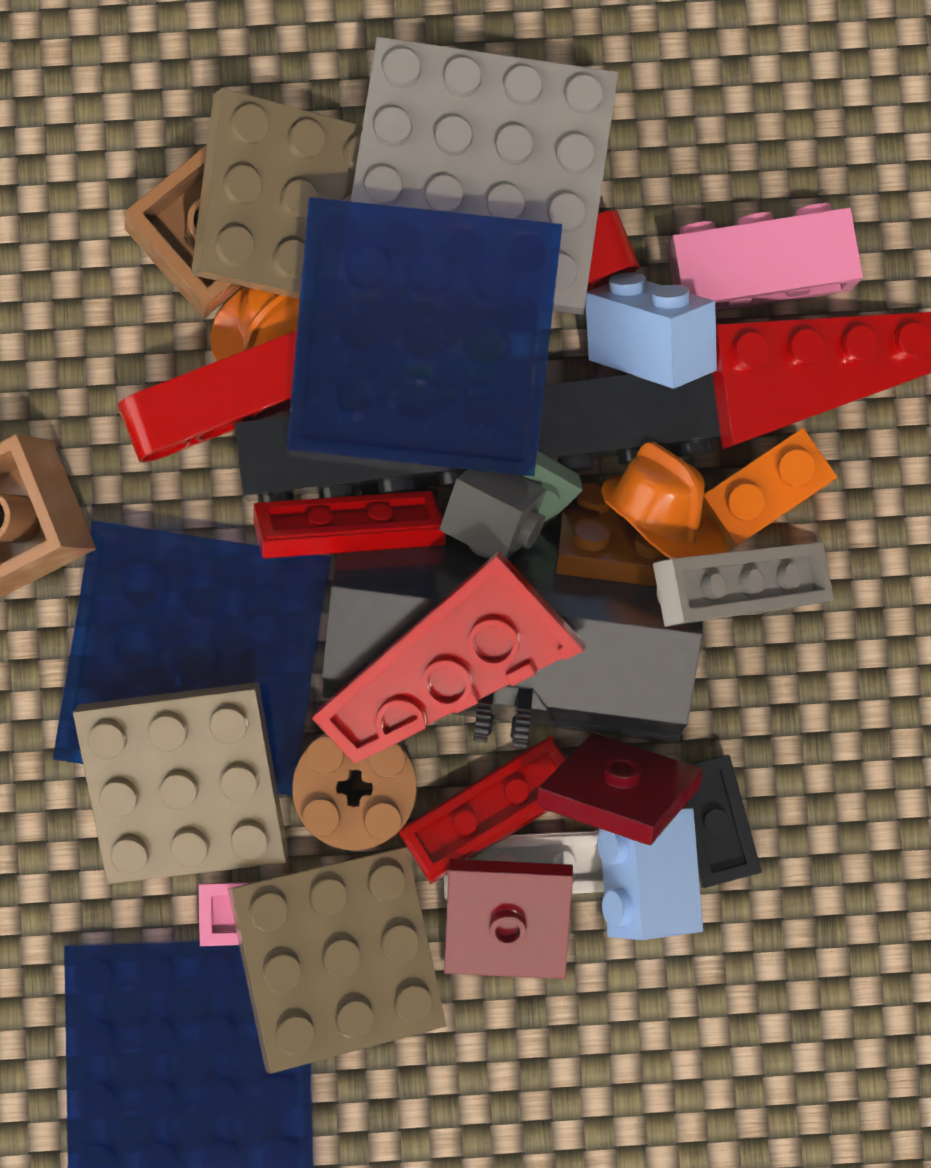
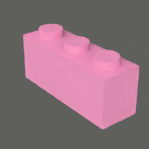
(768, 257)

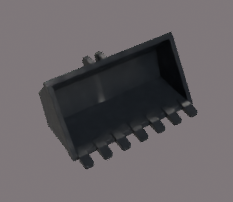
(625, 683)

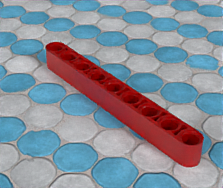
(261, 378)

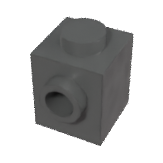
(494, 512)

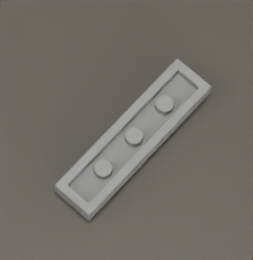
(742, 582)

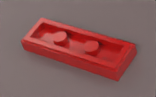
(348, 524)
(482, 811)

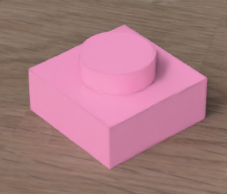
(216, 915)

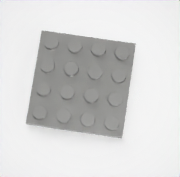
(490, 141)

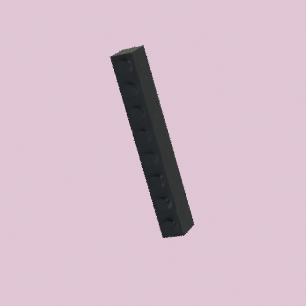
(576, 426)

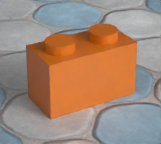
(767, 488)

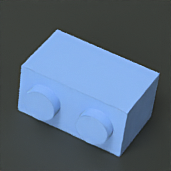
(651, 330)
(654, 886)

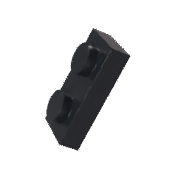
(721, 826)

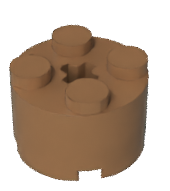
(328, 811)

